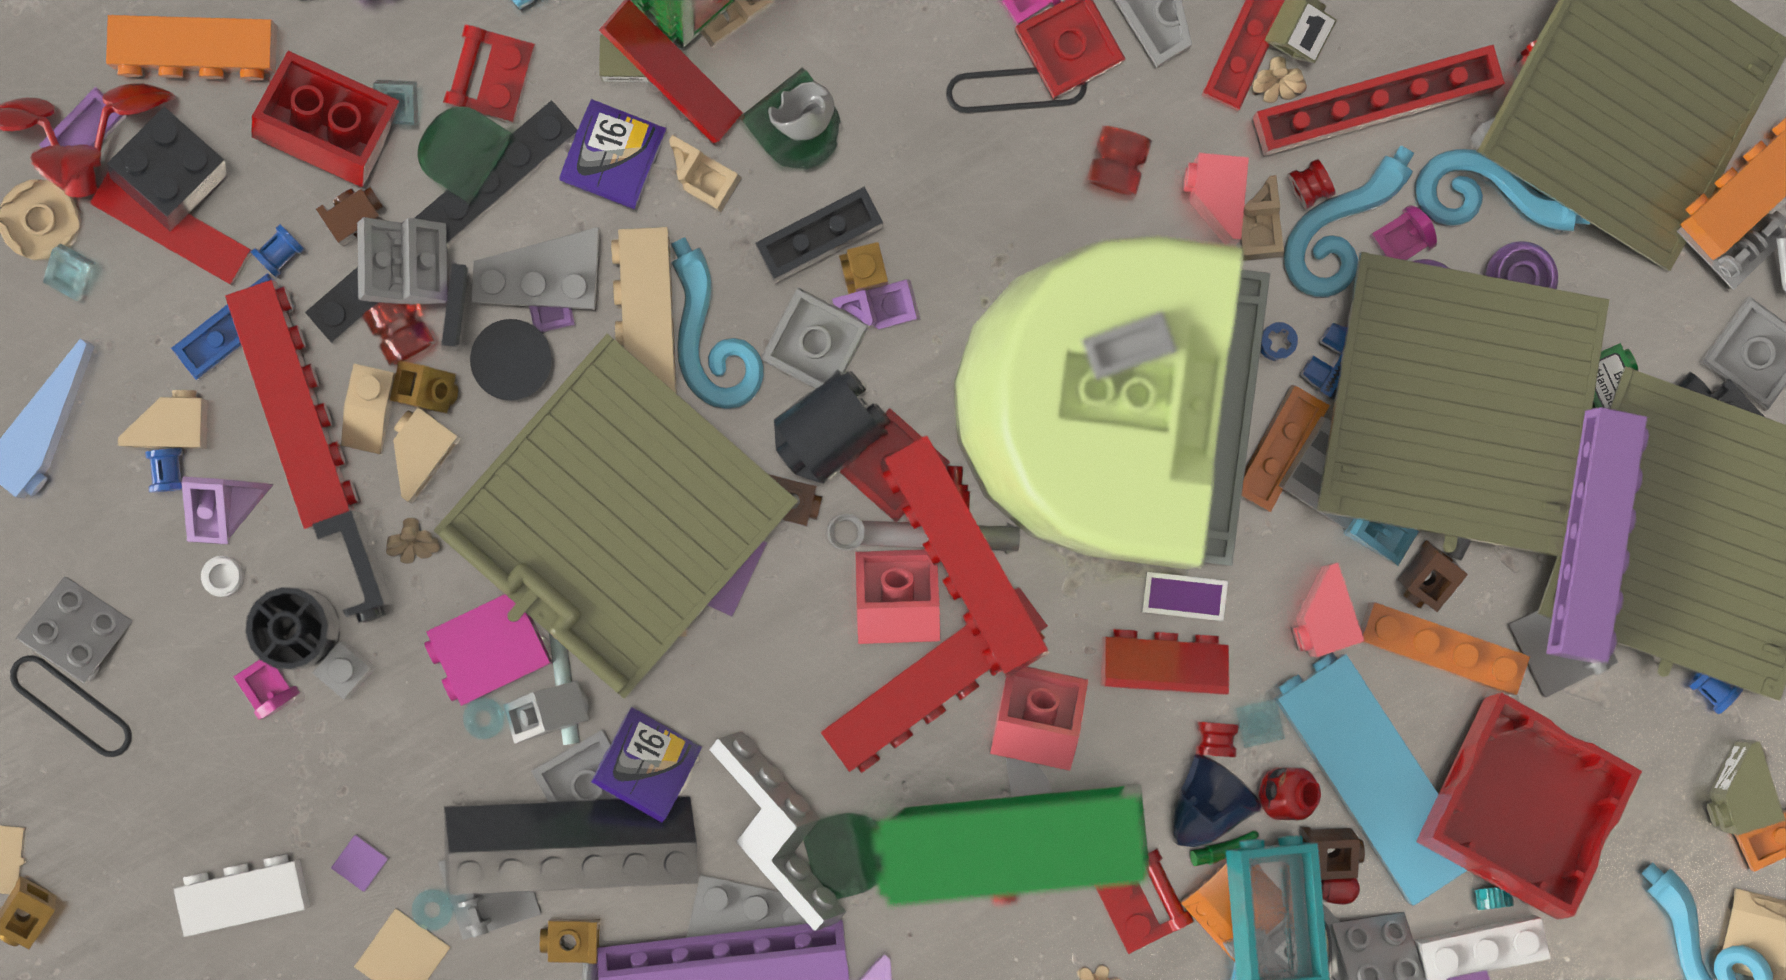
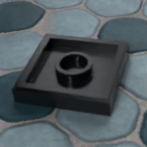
(455, 307)

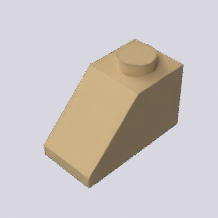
(367, 409)
(170, 423)
(420, 450)

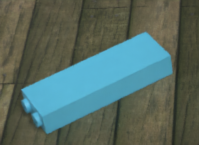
(1368, 771)

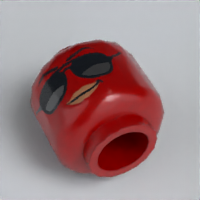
(1289, 793)

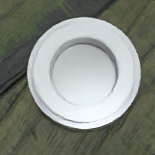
(222, 576)

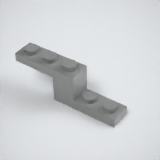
(778, 830)

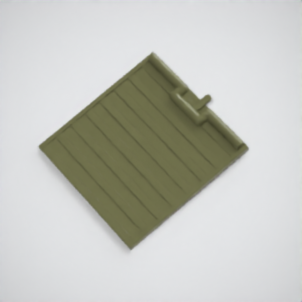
(1635, 111)
(1461, 404)
(615, 516)
(1705, 539)

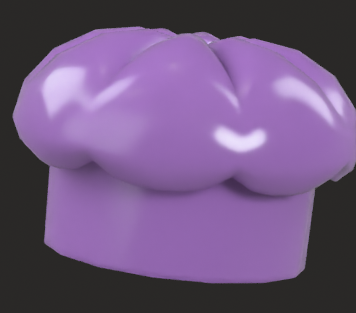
(1525, 264)

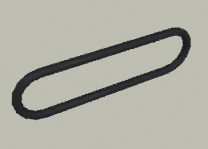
(1006, 106)
(60, 720)

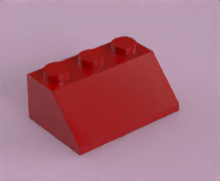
(324, 118)
(1165, 663)

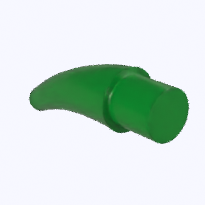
(1217, 852)

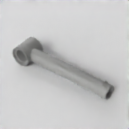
(903, 535)

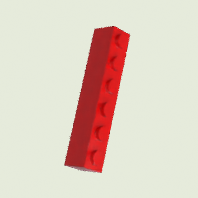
(1378, 100)
(290, 402)
(966, 556)
(914, 696)

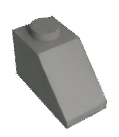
(546, 711)

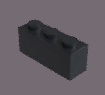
(819, 234)

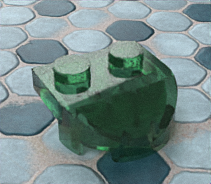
(779, 146)
(461, 150)
(844, 853)

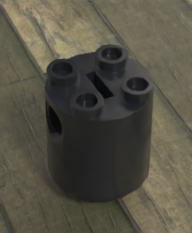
(828, 428)
(275, 617)

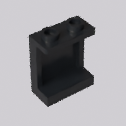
(365, 562)

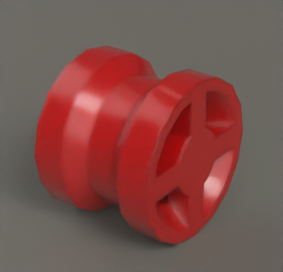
(1311, 184)
(1217, 739)

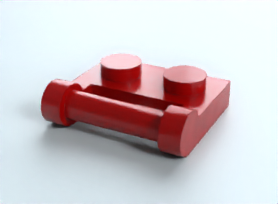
(503, 75)
(1133, 914)

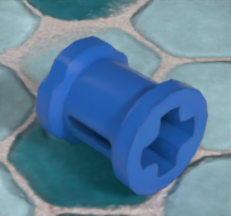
(277, 250)
(1290, 340)
(165, 470)
(1716, 691)

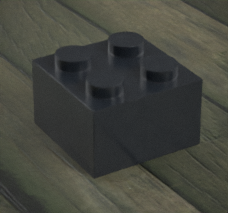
(167, 168)

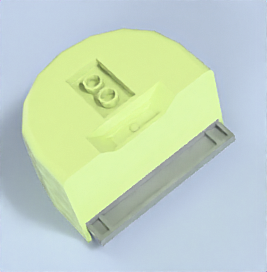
(1128, 461)

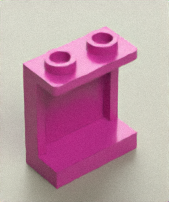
(486, 650)

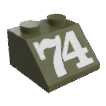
(1744, 791)

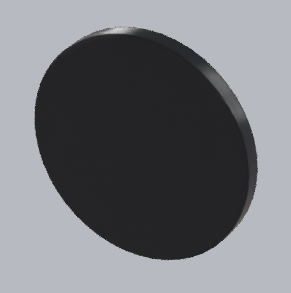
(511, 359)

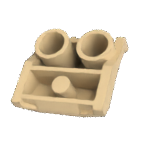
(1761, 925)

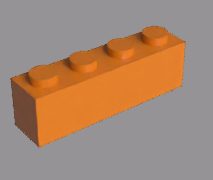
(191, 45)
(1741, 197)
(1443, 648)

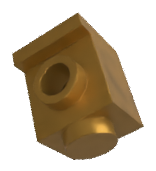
(863, 268)
(432, 388)
(32, 899)
(585, 933)

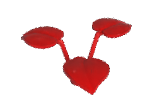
(74, 166)

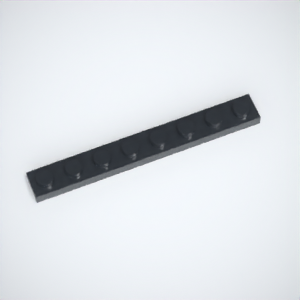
(528, 150)

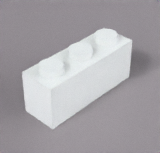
(241, 895)
(1483, 948)

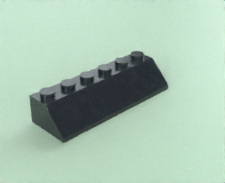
(566, 846)

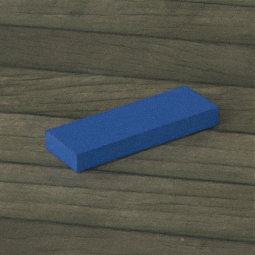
(211, 341)

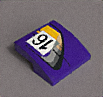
(612, 154)
(646, 764)

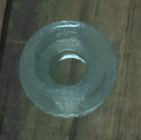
(495, 712)
(420, 916)

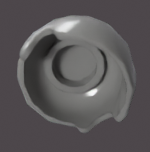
(803, 111)

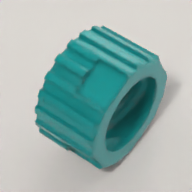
(1493, 898)

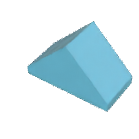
(1383, 539)

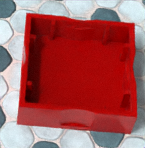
(1529, 806)

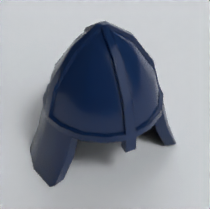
(1210, 803)

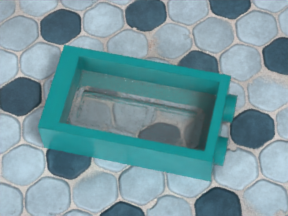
(1277, 910)

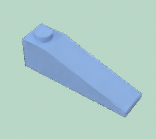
(35, 434)

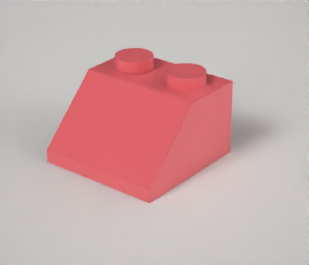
(1218, 193)
(897, 597)
(1327, 616)
(1040, 717)

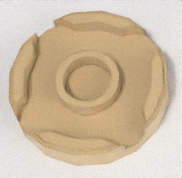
(38, 218)

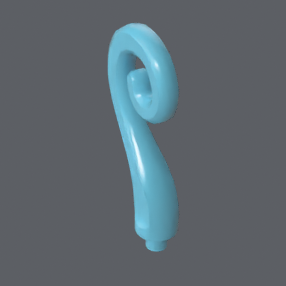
(1379, 189)
(1530, 202)
(697, 286)
(1680, 905)

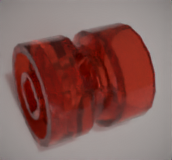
(1119, 159)
(406, 340)

